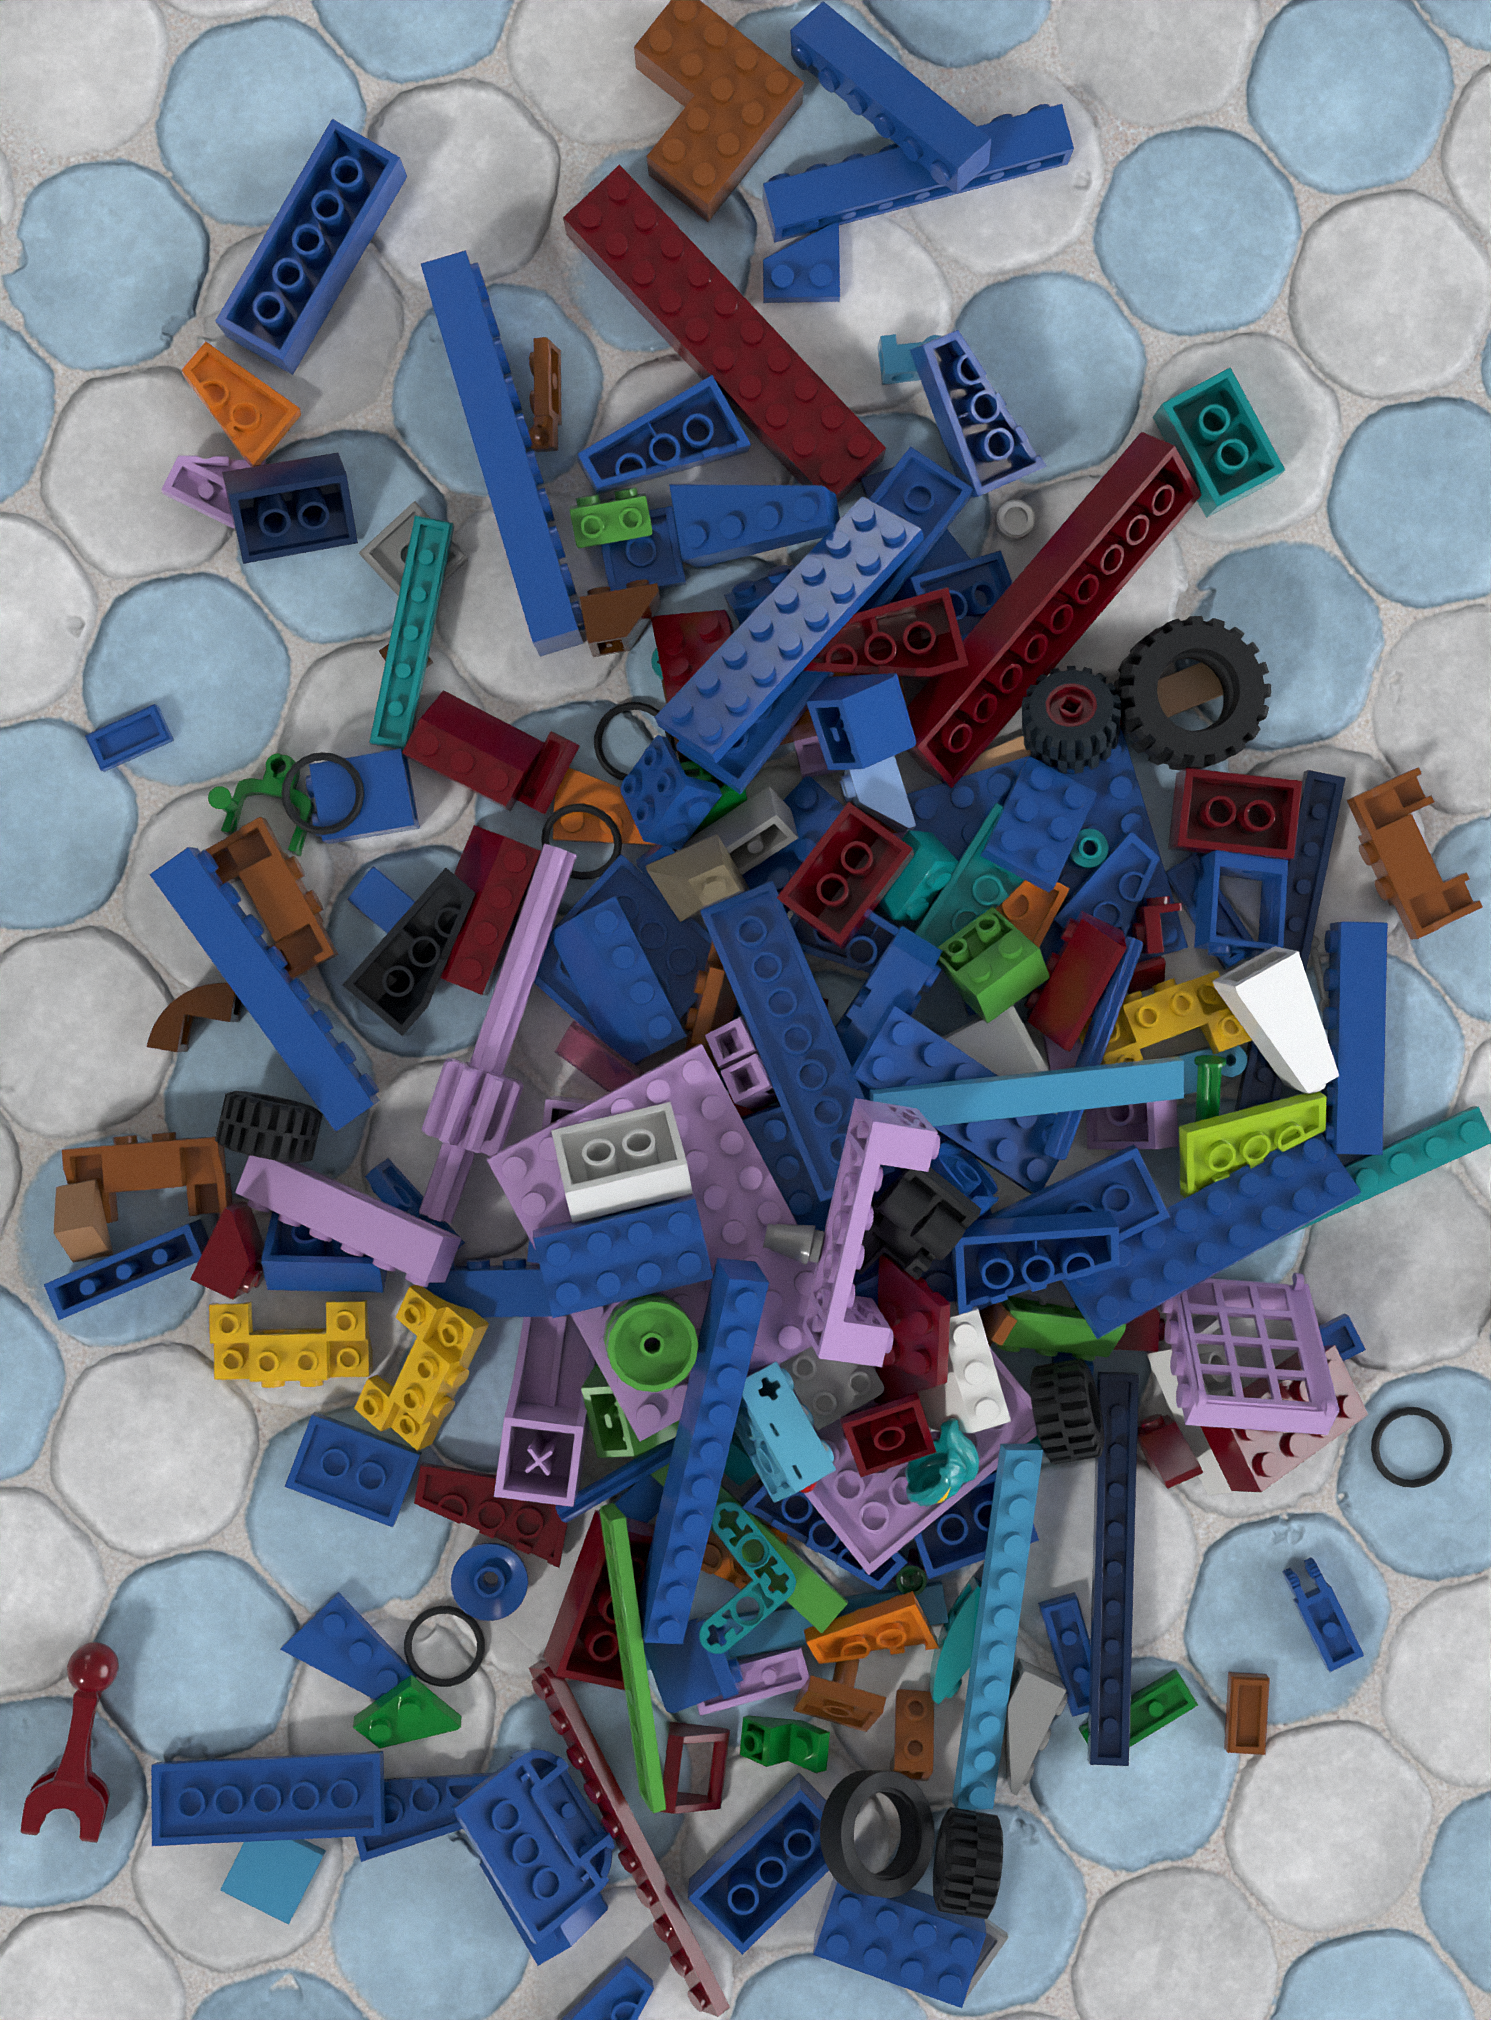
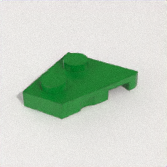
(406, 1715)

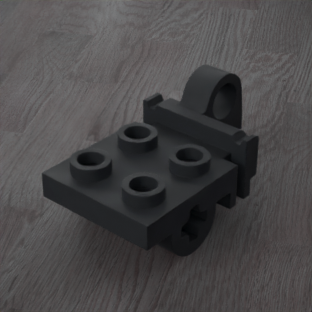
(917, 1221)

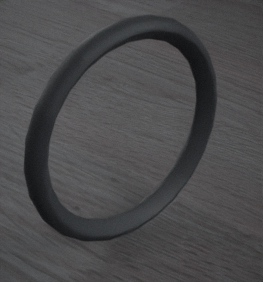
(603, 723)
(594, 811)
(318, 829)
(1447, 1451)
(449, 1681)

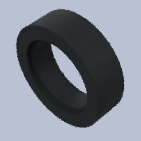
(915, 1837)

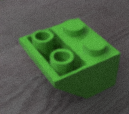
(992, 964)
(610, 1426)

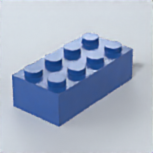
(622, 1255)
(763, 1866)
(901, 1941)

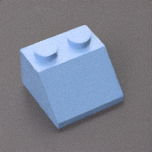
(879, 793)

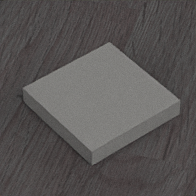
(390, 547)

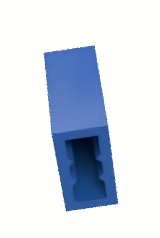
(387, 801)

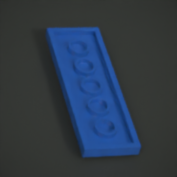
(911, 1054)
(268, 1798)

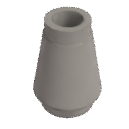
(795, 1241)

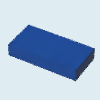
(129, 738)

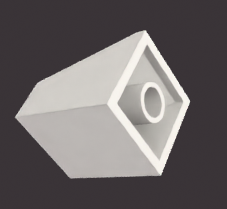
(999, 1045)

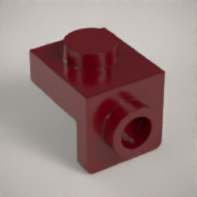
(1148, 923)

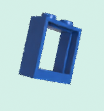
(1273, 875)

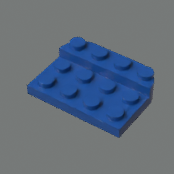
(537, 1839)

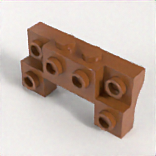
(1402, 860)
(278, 894)
(154, 1165)

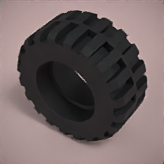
(1241, 685)

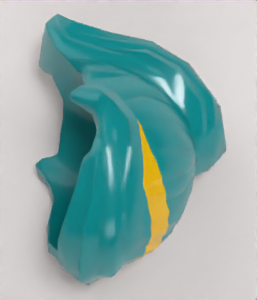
(942, 1473)

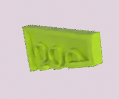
(1245, 1137)

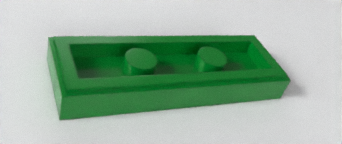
(1156, 1706)

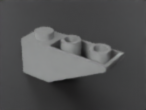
(1032, 1704)

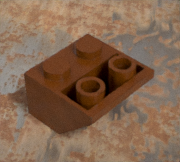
(618, 617)

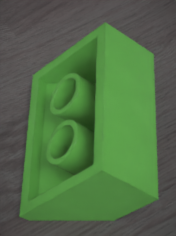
(1055, 1330)

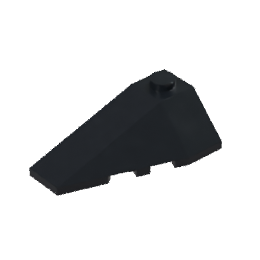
(410, 959)

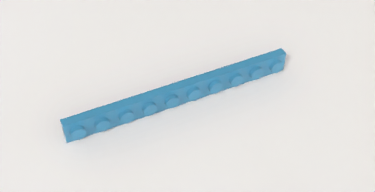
(997, 1625)

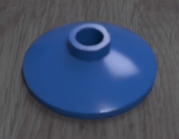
(484, 1599)

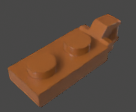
(546, 396)

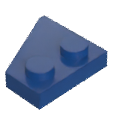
(805, 270)

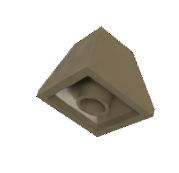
(697, 877)

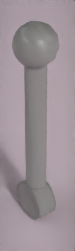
(1324, 1002)

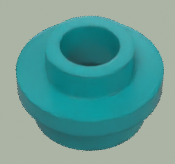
(1101, 844)

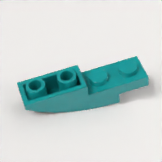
(955, 1643)

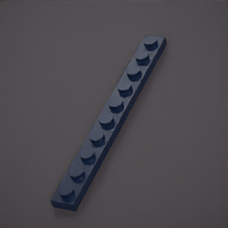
(1305, 882)
(1113, 1572)

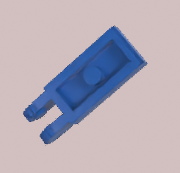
(1324, 1618)

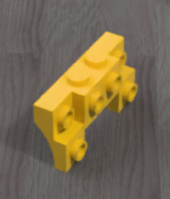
(1170, 1013)
(291, 1354)
(431, 1372)

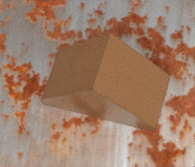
(81, 1221)

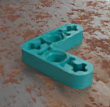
(756, 1588)

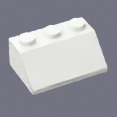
(621, 1162)
(972, 1385)

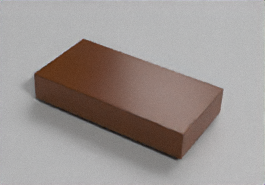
(1246, 1713)

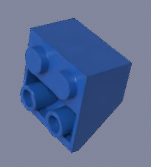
(860, 720)

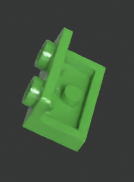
(610, 519)

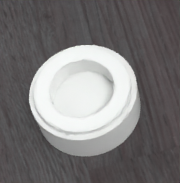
(1015, 520)

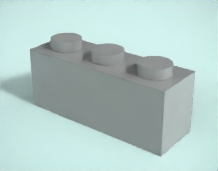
(753, 830)

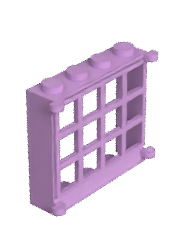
(1259, 1302)

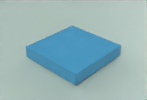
(273, 1875)

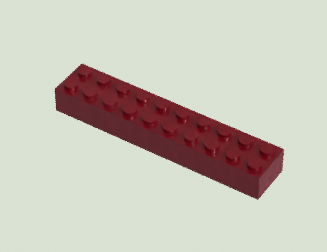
(722, 335)
(1051, 605)

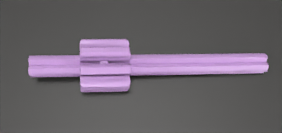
(475, 1098)

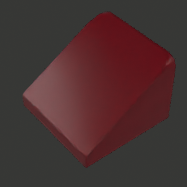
(1147, 974)

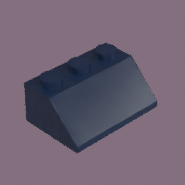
(290, 507)

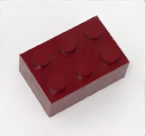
(1234, 814)

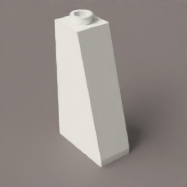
(1281, 1017)

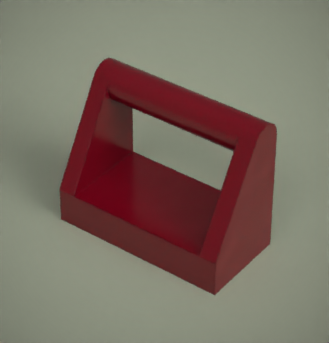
(686, 1733)

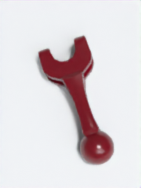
(74, 1783)

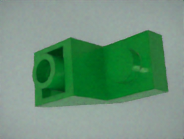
(783, 1740)

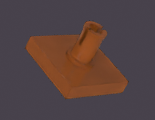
(839, 1700)

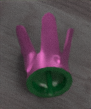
(911, 1575)

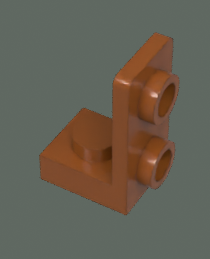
(913, 1734)

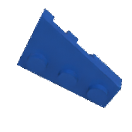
(1114, 885)
(617, 1996)

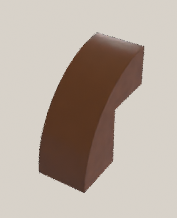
(174, 1024)

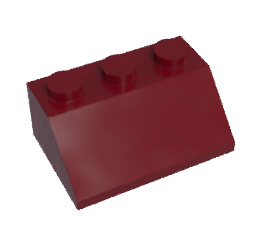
(473, 749)
(846, 875)
(1076, 979)

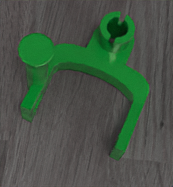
(271, 786)

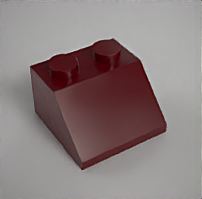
(232, 1254)
(888, 1434)

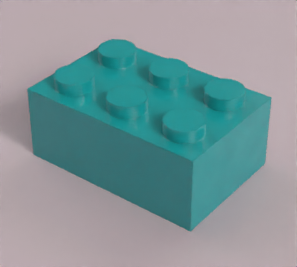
(1219, 441)

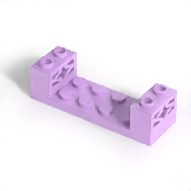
(835, 1319)

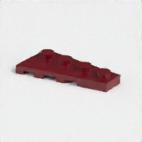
(470, 1499)

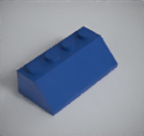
(617, 981)

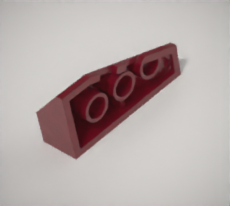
(902, 638)

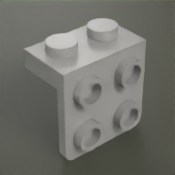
(831, 1386)

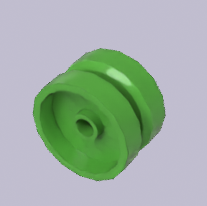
(661, 1363)

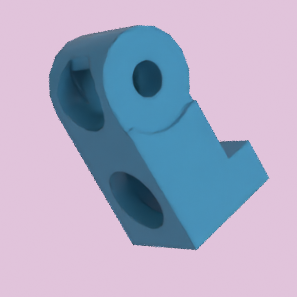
(896, 360)
(1235, 1064)

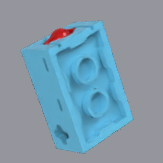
(781, 1435)

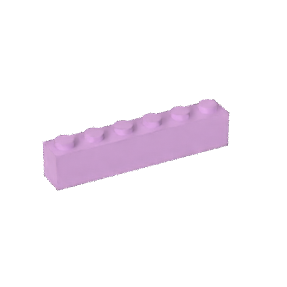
(350, 1218)

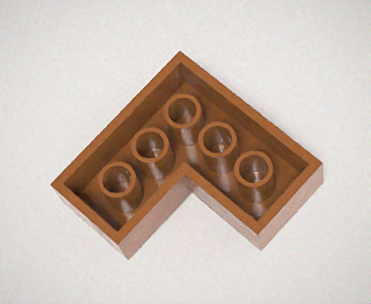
(731, 99)

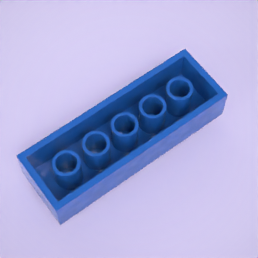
(312, 246)

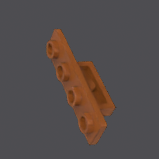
(713, 1005)

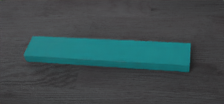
(412, 632)

